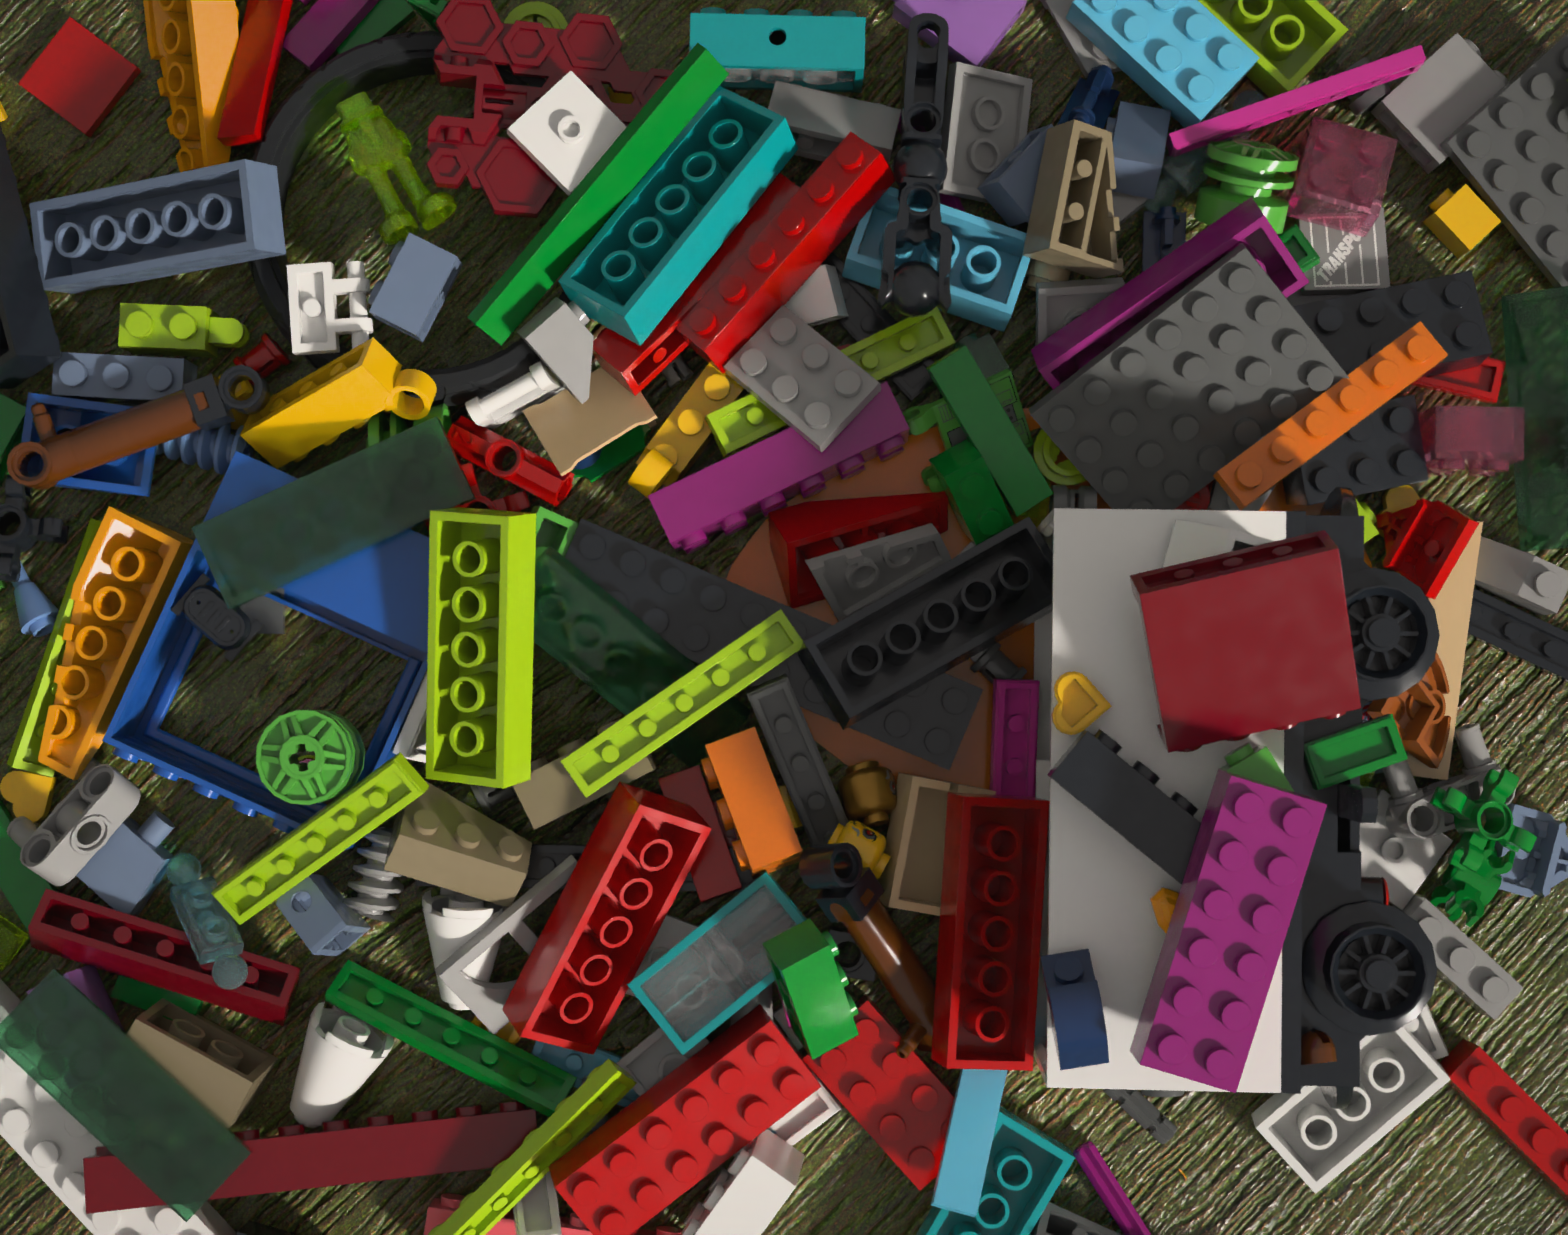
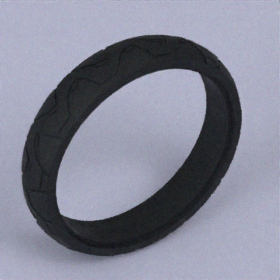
(289, 135)

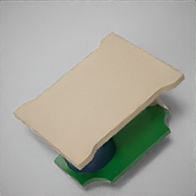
(596, 434)

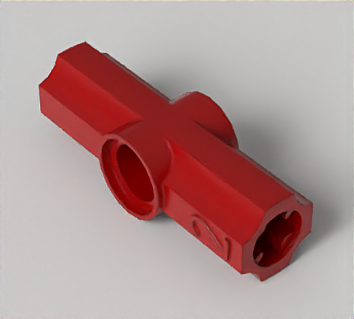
(530, 471)

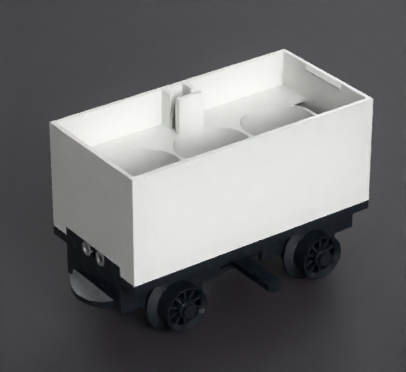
(1347, 954)

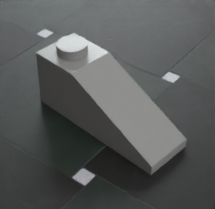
(1520, 577)

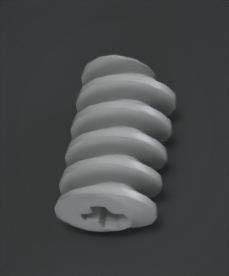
(376, 884)

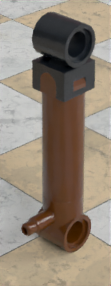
(200, 405)
(852, 897)

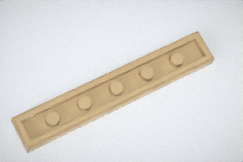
(1453, 618)

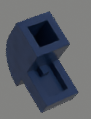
(1075, 1009)

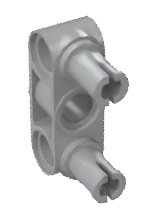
(1407, 797)
(76, 825)

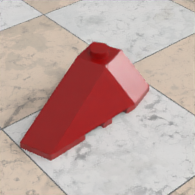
(836, 524)

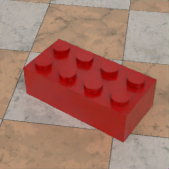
(891, 1097)

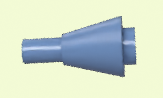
(34, 609)

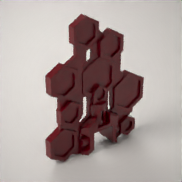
(467, 59)

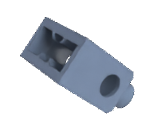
(130, 864)
(321, 917)

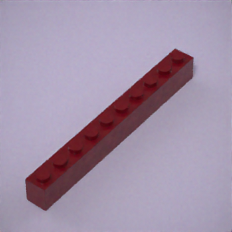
(337, 1155)

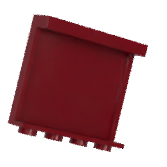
(1248, 641)

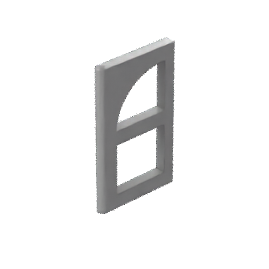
(488, 998)

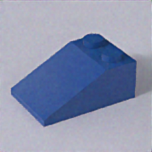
(123, 476)

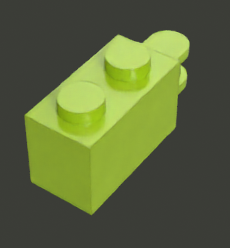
(177, 330)

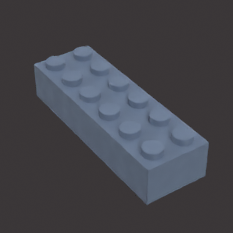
(159, 227)

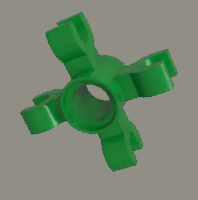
(1467, 820)
(1471, 889)

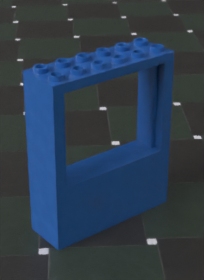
(369, 595)

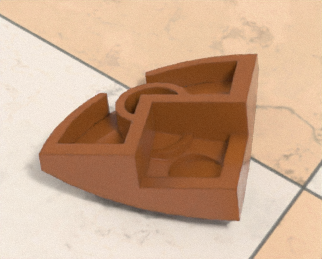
(1420, 715)

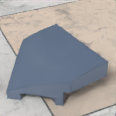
(1546, 863)

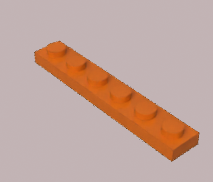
(1330, 415)

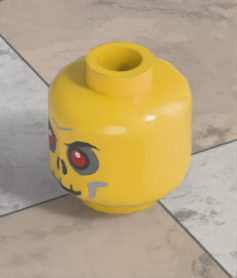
(867, 841)

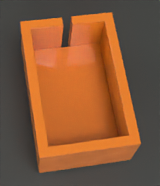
(751, 803)

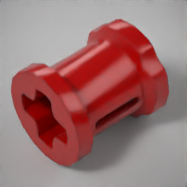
(264, 357)

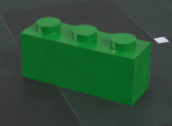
(812, 987)

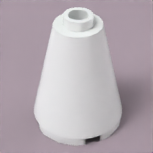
(451, 923)
(334, 1063)

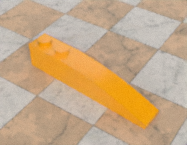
(196, 57)
(111, 621)

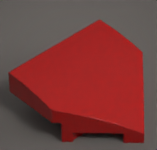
(1425, 542)

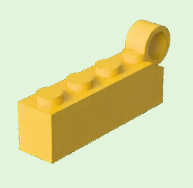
(335, 400)
(684, 432)

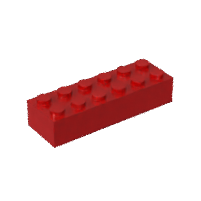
(606, 919)
(990, 931)
(683, 1127)

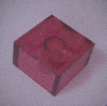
(1340, 176)
(1472, 439)

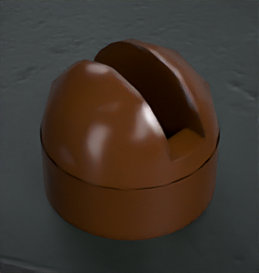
(1317, 1048)

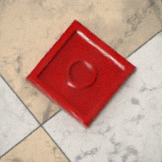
(79, 77)

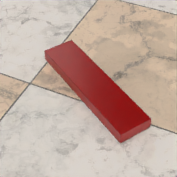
(254, 72)

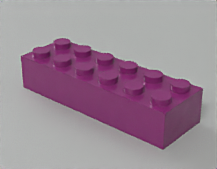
(1119, 312)
(772, 473)
(1227, 930)

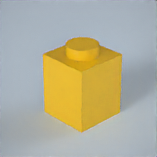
(1460, 219)

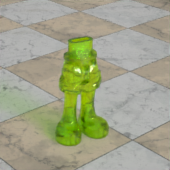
(378, 147)

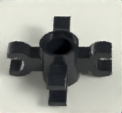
(30, 530)

